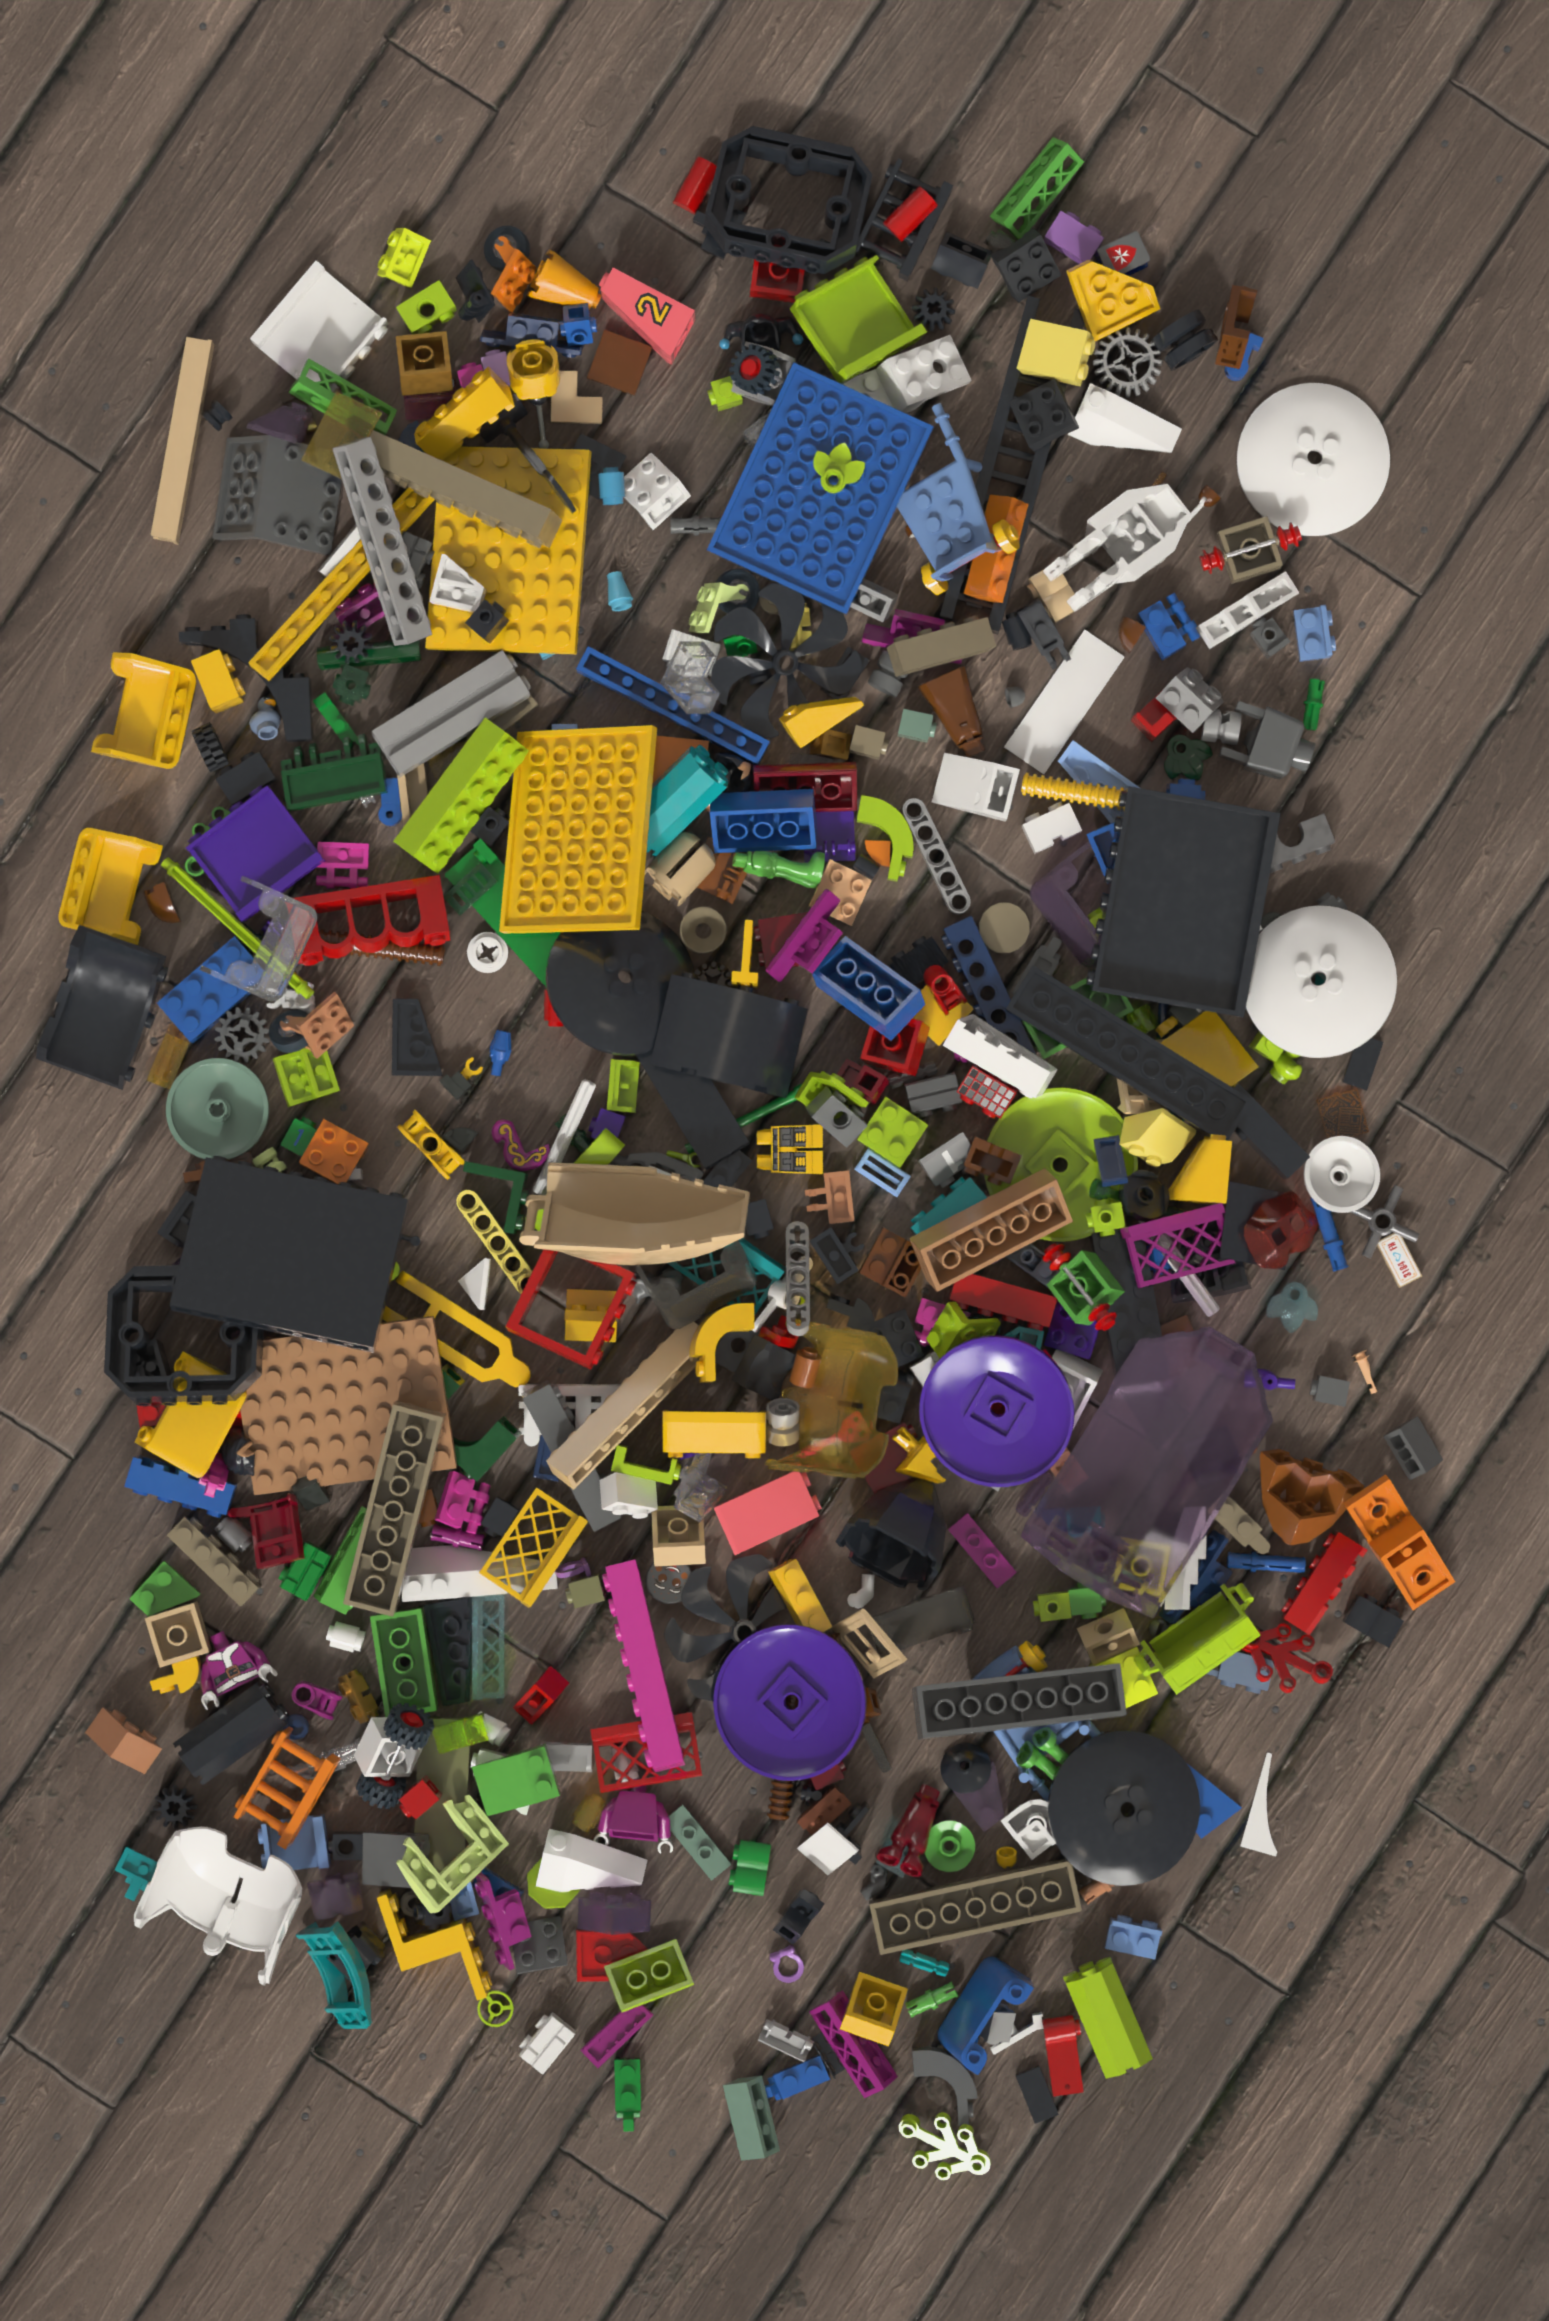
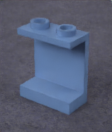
(308, 1848)

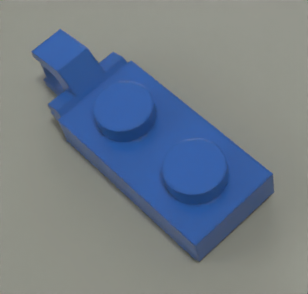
(797, 2078)

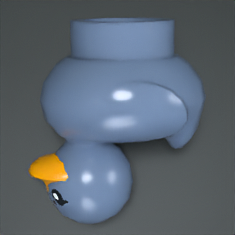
(266, 720)

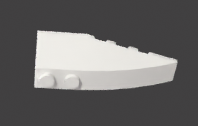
(454, 1573)

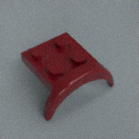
(274, 1531)

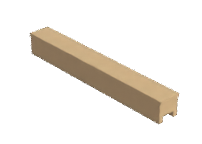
(182, 440)

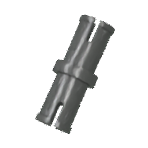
(694, 525)

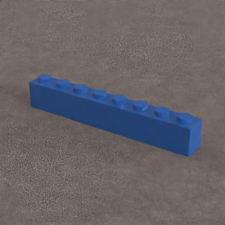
(657, 699)

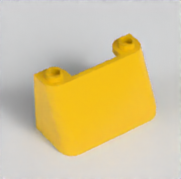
(1205, 1173)

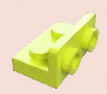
(403, 256)

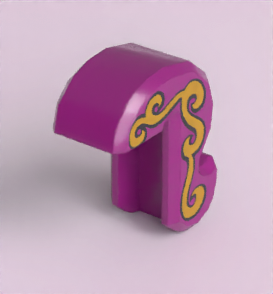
(513, 1149)

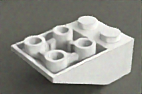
(975, 786)

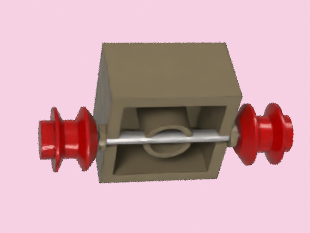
(1249, 549)

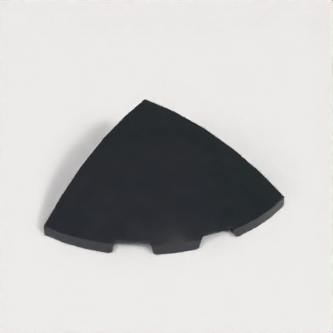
(1217, 1281)

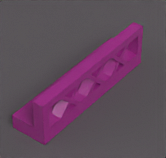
(867, 2052)

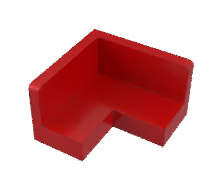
(1153, 719)

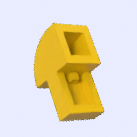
(185, 1676)

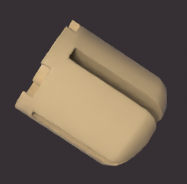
(689, 875)

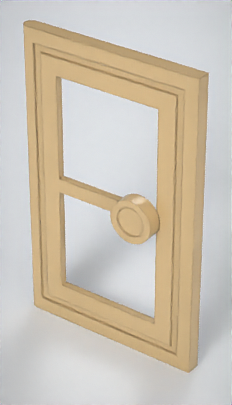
(880, 1664)

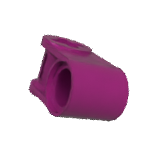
(318, 1699)

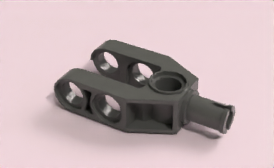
(660, 1160)

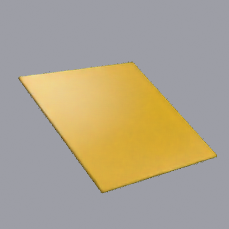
(1213, 1048)

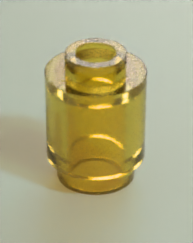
(588, 1812)

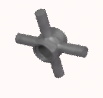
(1393, 1226)

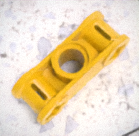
(420, 1134)

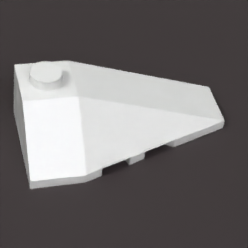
(1119, 423)
(581, 1863)

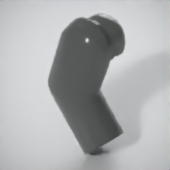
(877, 1883)

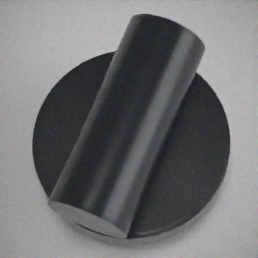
(808, 1793)

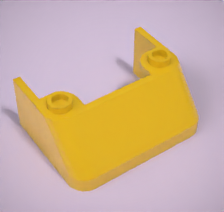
(714, 1432)

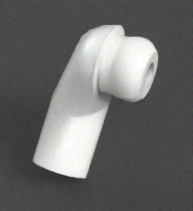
(865, 1594)

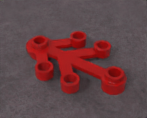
(1282, 1654)

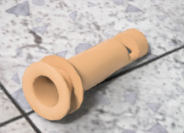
(1364, 1365)

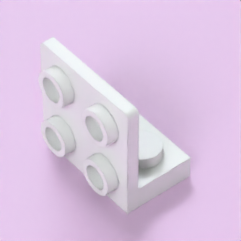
(654, 490)

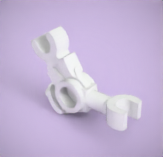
(295, 1001)

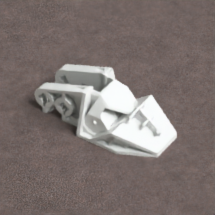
(1136, 533)

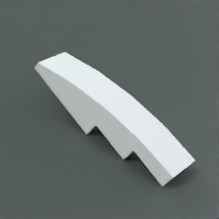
(1247, 610)
(1180, 1594)

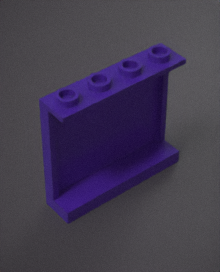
(257, 843)

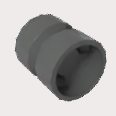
(884, 677)

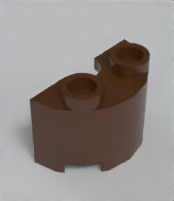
(992, 1161)

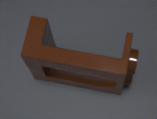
(1234, 340)

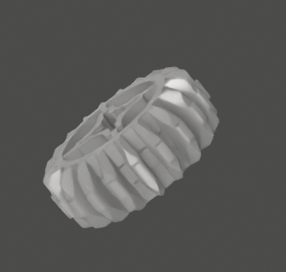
(1117, 366)

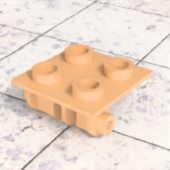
(847, 886)

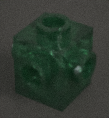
(349, 676)

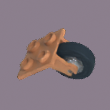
(312, 1031)

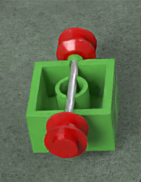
(1083, 1286)

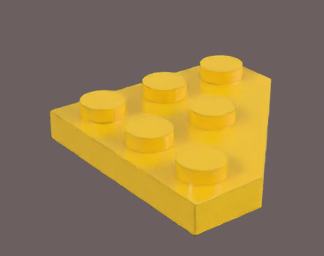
(1109, 298)

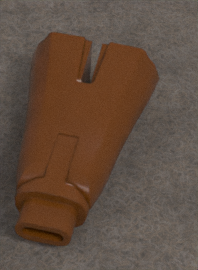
(954, 705)

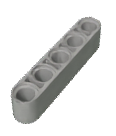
(944, 866)

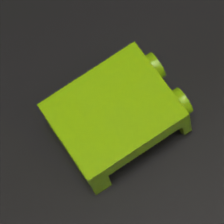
(622, 1466)

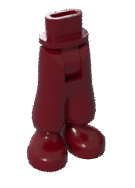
(912, 1832)

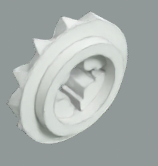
(475, 950)

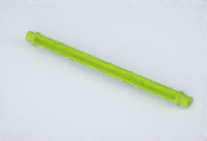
(173, 869)

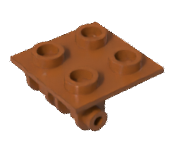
(724, 879)

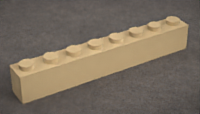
(624, 1408)

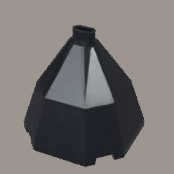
(898, 1534)

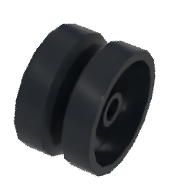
(1186, 342)

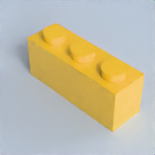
(799, 1596)

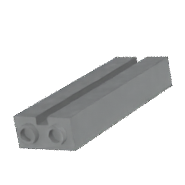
(451, 713)

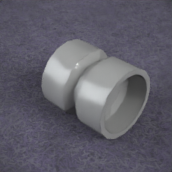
(1222, 727)
(782, 1422)

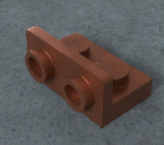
(824, 1810)

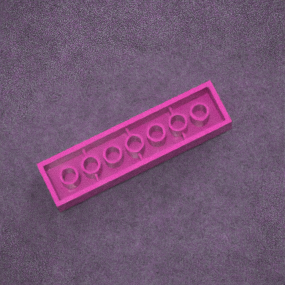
(645, 1666)

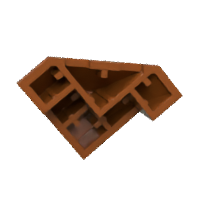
(1302, 1495)

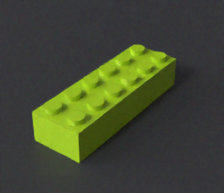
(461, 795)

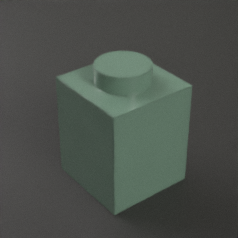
(916, 726)

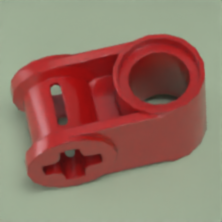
(945, 992)

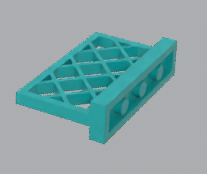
(757, 1258)

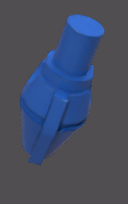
(500, 1051)

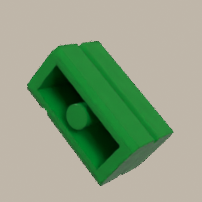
(305, 1573)

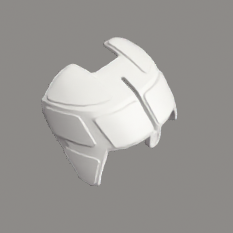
(199, 1883)

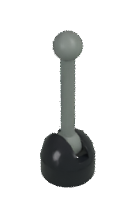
(543, 444)

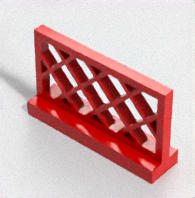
(629, 1733)

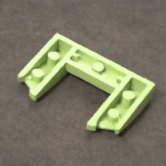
(484, 1841)

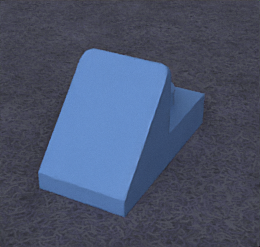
(464, 1903)

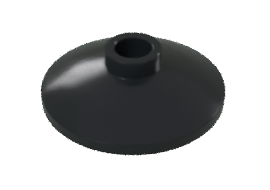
(966, 1780)

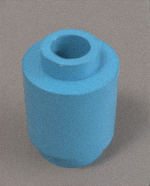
(611, 486)

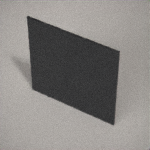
(1240, 1207)

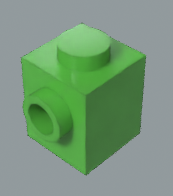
(1085, 1602)

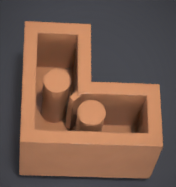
(123, 1740)

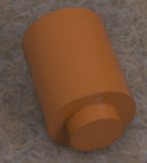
(805, 1367)

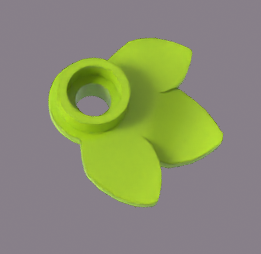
(837, 464)

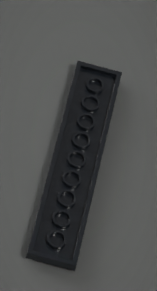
(1128, 1054)

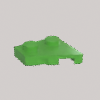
(163, 1590)

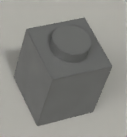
(1329, 1390)

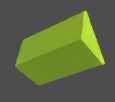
(648, 1975)

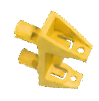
(918, 1458)

